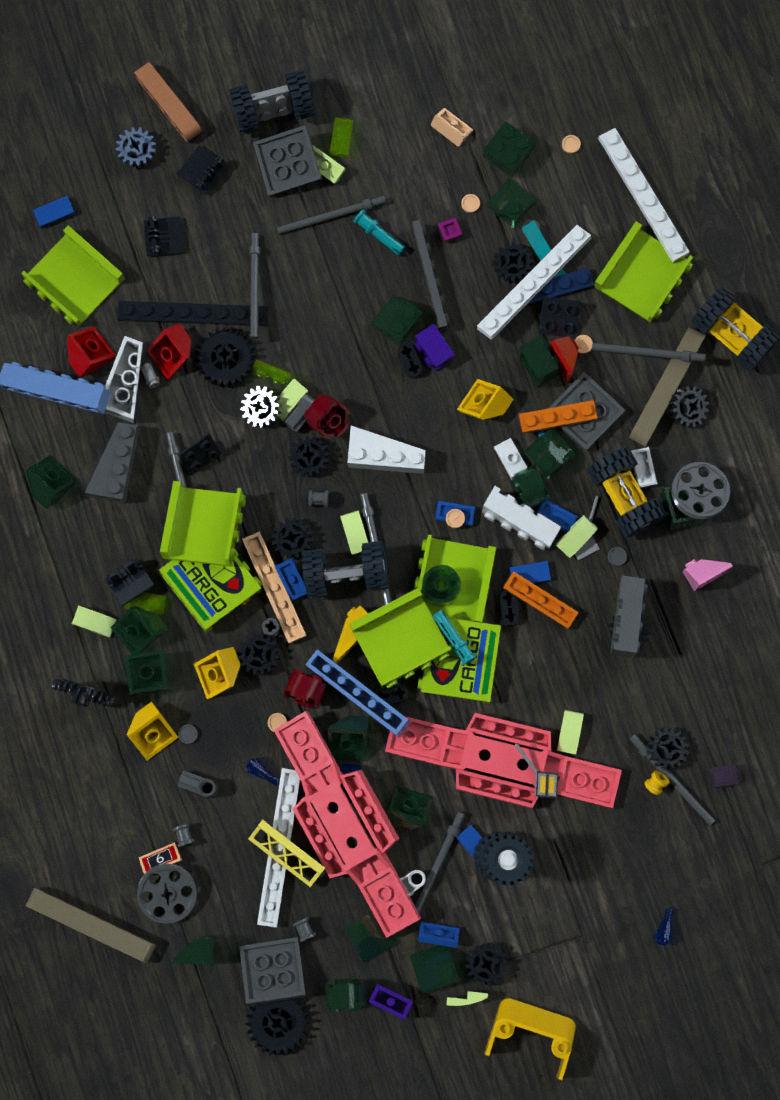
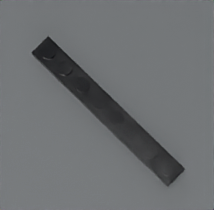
(190, 313)

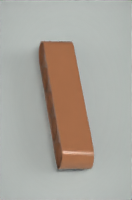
(167, 102)

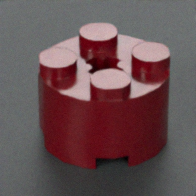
(327, 416)
(305, 689)

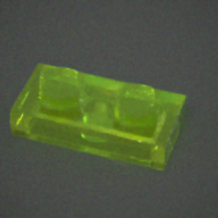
(341, 137)
(278, 375)
(149, 602)

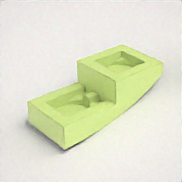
(289, 398)
(354, 531)
(577, 536)
(93, 621)
(570, 732)
(472, 997)

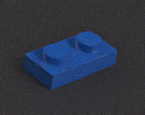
(291, 578)
(438, 934)

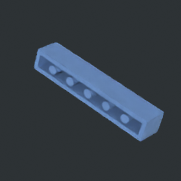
(54, 388)
(358, 693)

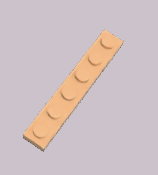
(274, 587)

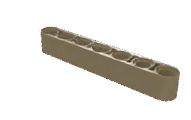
(665, 388)
(90, 925)

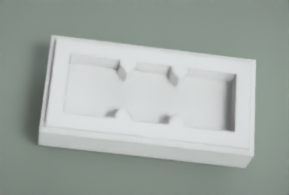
(510, 457)
(644, 469)

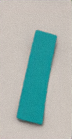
(538, 242)

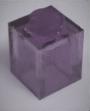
(724, 776)

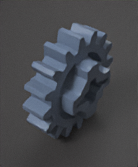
(143, 142)

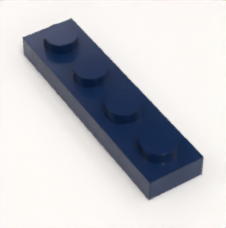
(564, 285)

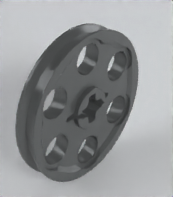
(692, 491)
(174, 898)

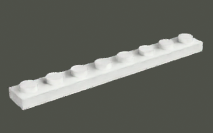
(643, 195)
(534, 282)
(274, 871)

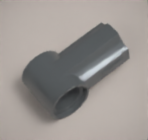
(297, 417)
(196, 784)

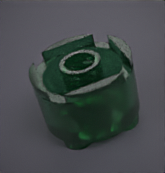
(531, 485)
(433, 577)
(345, 995)

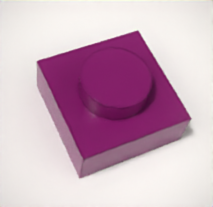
(450, 230)

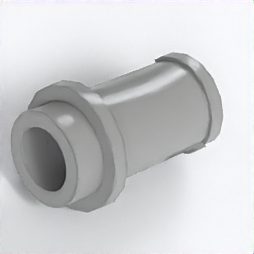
(150, 376)

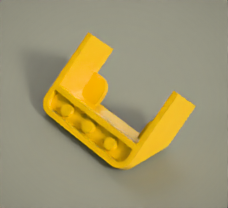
(519, 1014)

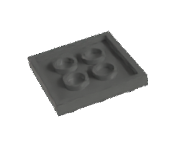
(287, 161)
(606, 407)
(272, 971)

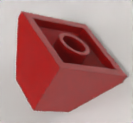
(170, 350)
(88, 351)
(566, 354)

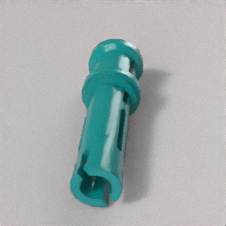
(372, 227)
(459, 646)

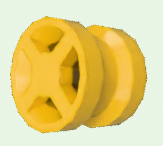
(656, 782)

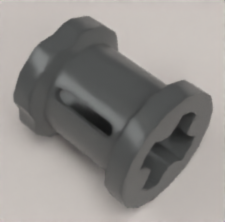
(318, 498)
(268, 622)
(183, 835)
(304, 929)

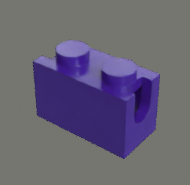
(434, 348)
(390, 1001)

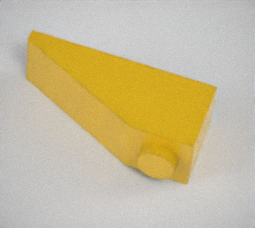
(347, 638)

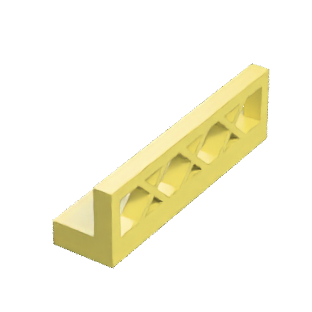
(300, 854)

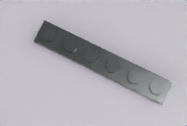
(432, 282)

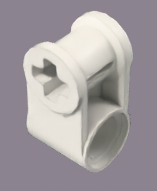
(409, 885)

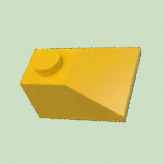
(485, 401)
(218, 671)
(150, 731)

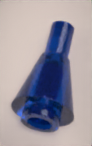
(258, 769)
(664, 932)

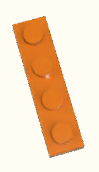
(558, 416)
(540, 600)

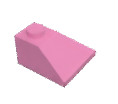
(704, 572)

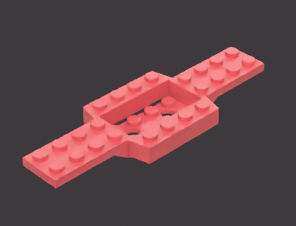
(461, 749)
(330, 831)

